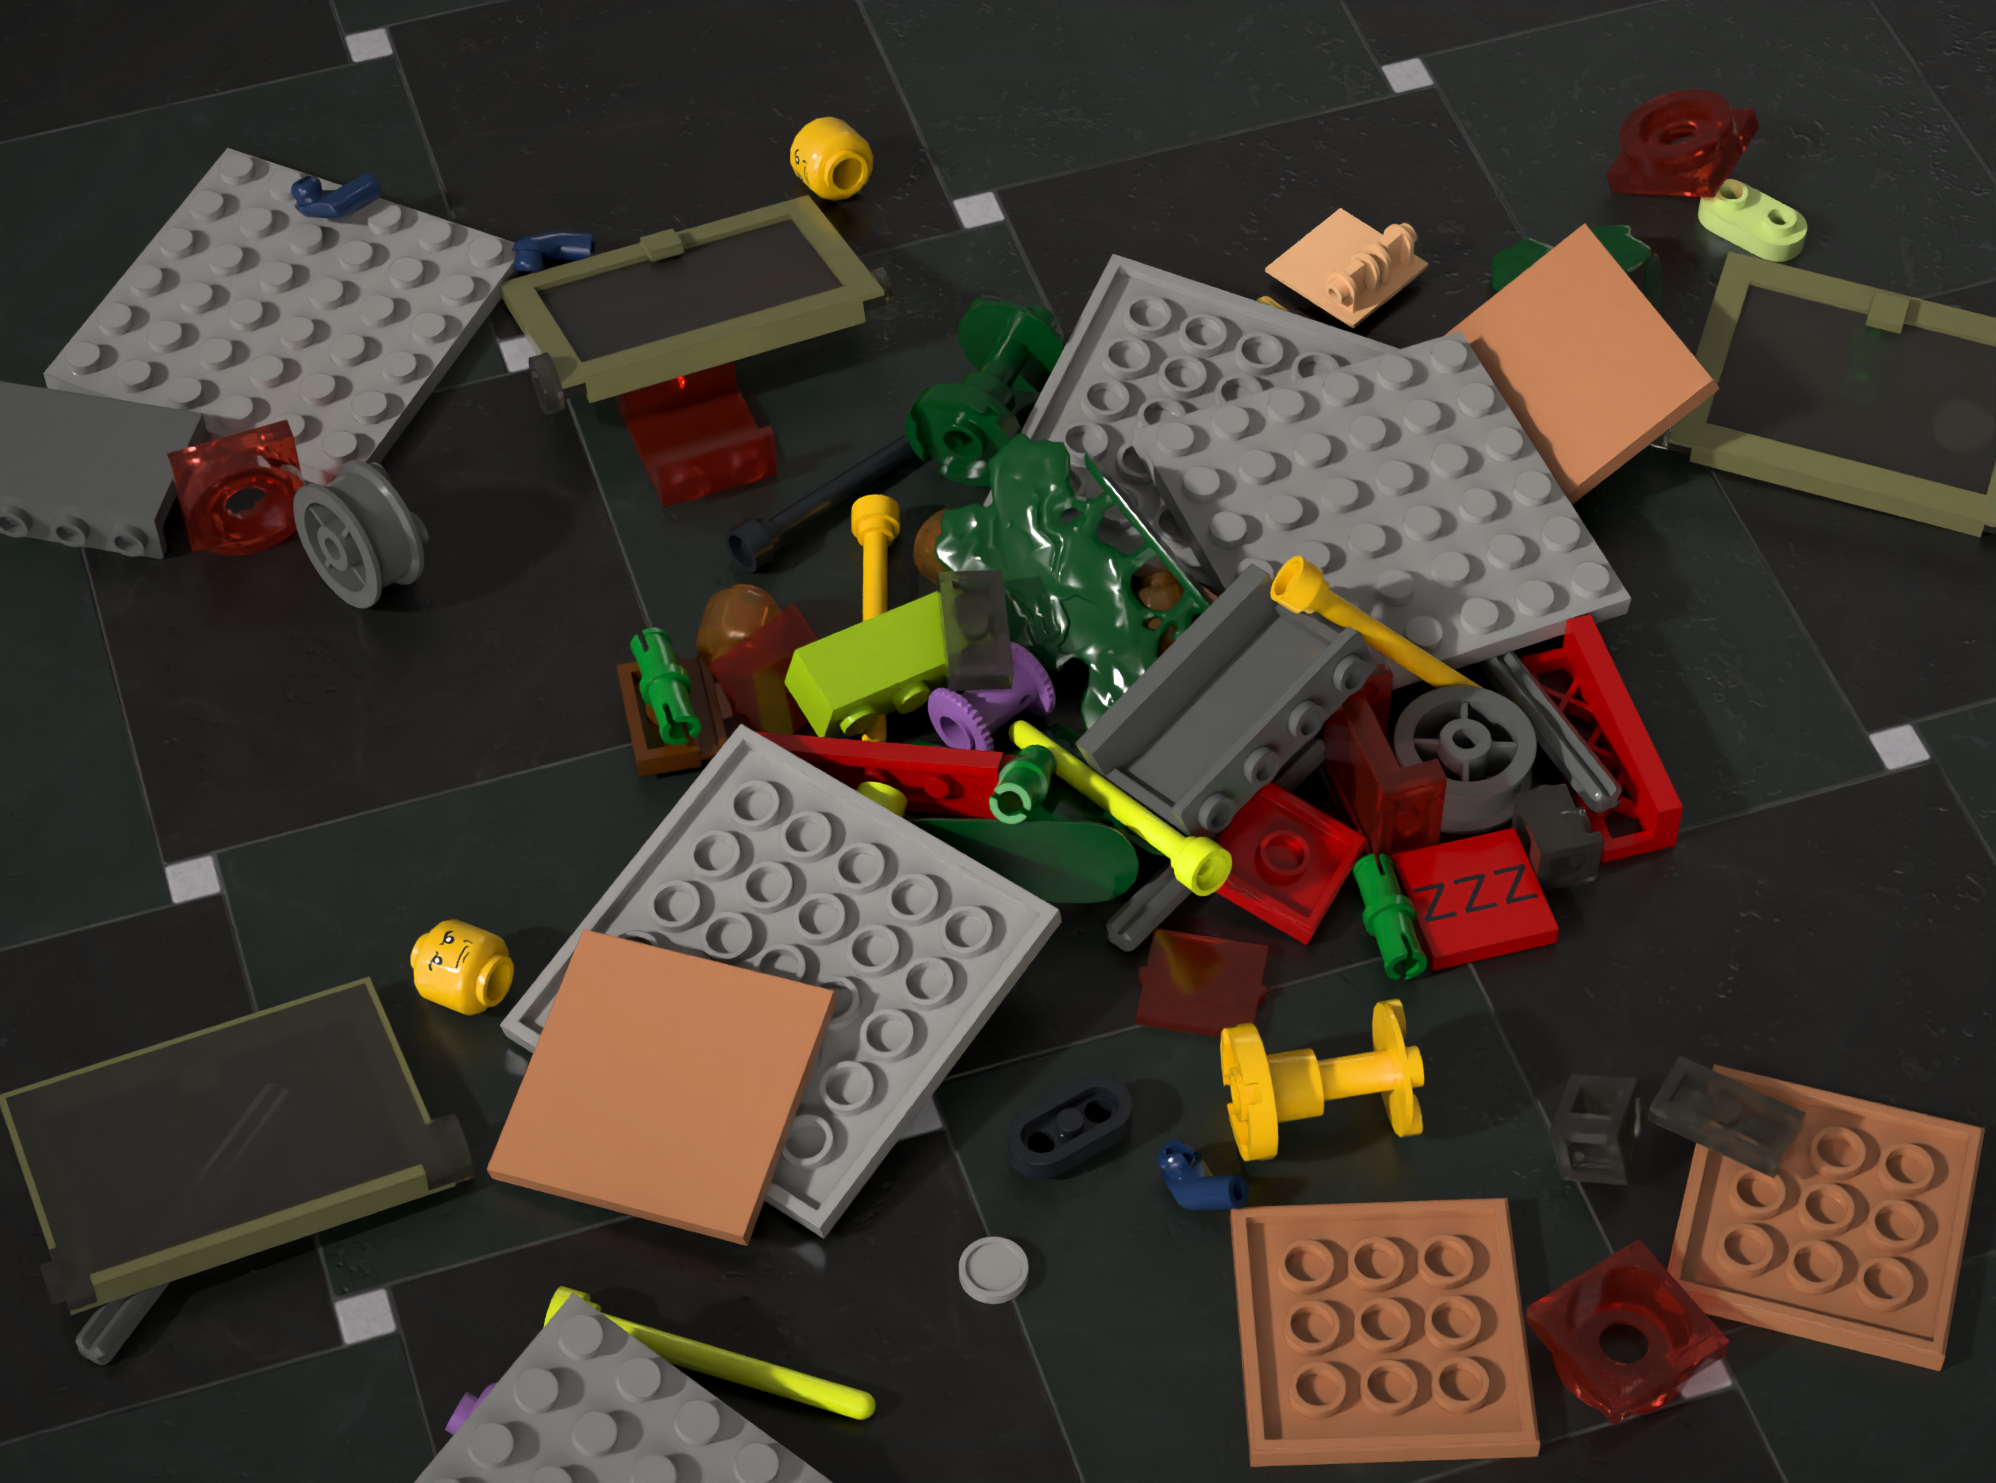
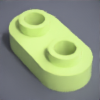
(1754, 221)

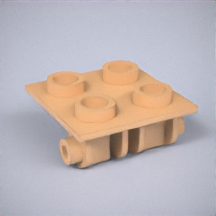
(1350, 266)

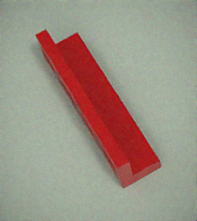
(1622, 735)
(929, 776)

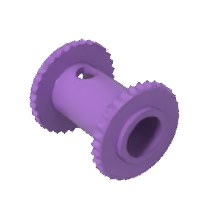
(973, 716)

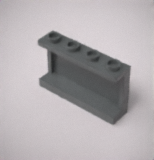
(89, 468)
(1225, 707)

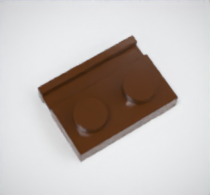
(650, 751)

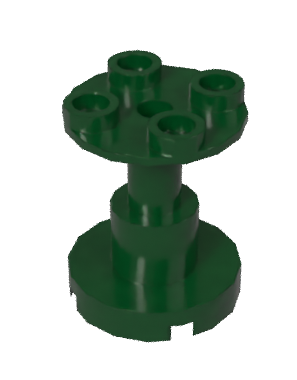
(973, 419)

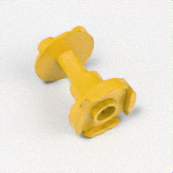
(1297, 1084)

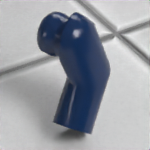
(334, 204)
(555, 245)
(1195, 1184)

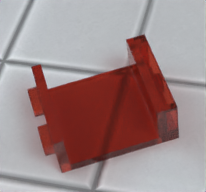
(697, 435)

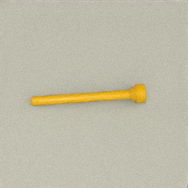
(875, 525)
(1301, 588)

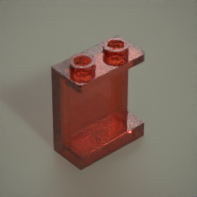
(1386, 803)

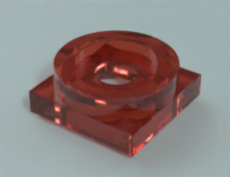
(1686, 168)
(218, 468)
(1635, 1292)

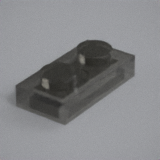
(975, 630)
(1726, 1116)

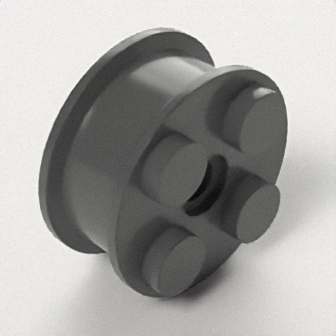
(360, 533)
(1481, 746)

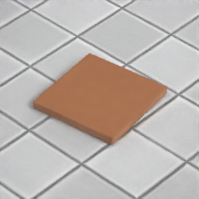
(1584, 362)
(664, 1086)
(1850, 1235)
(1382, 1333)

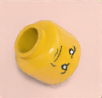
(831, 158)
(462, 967)

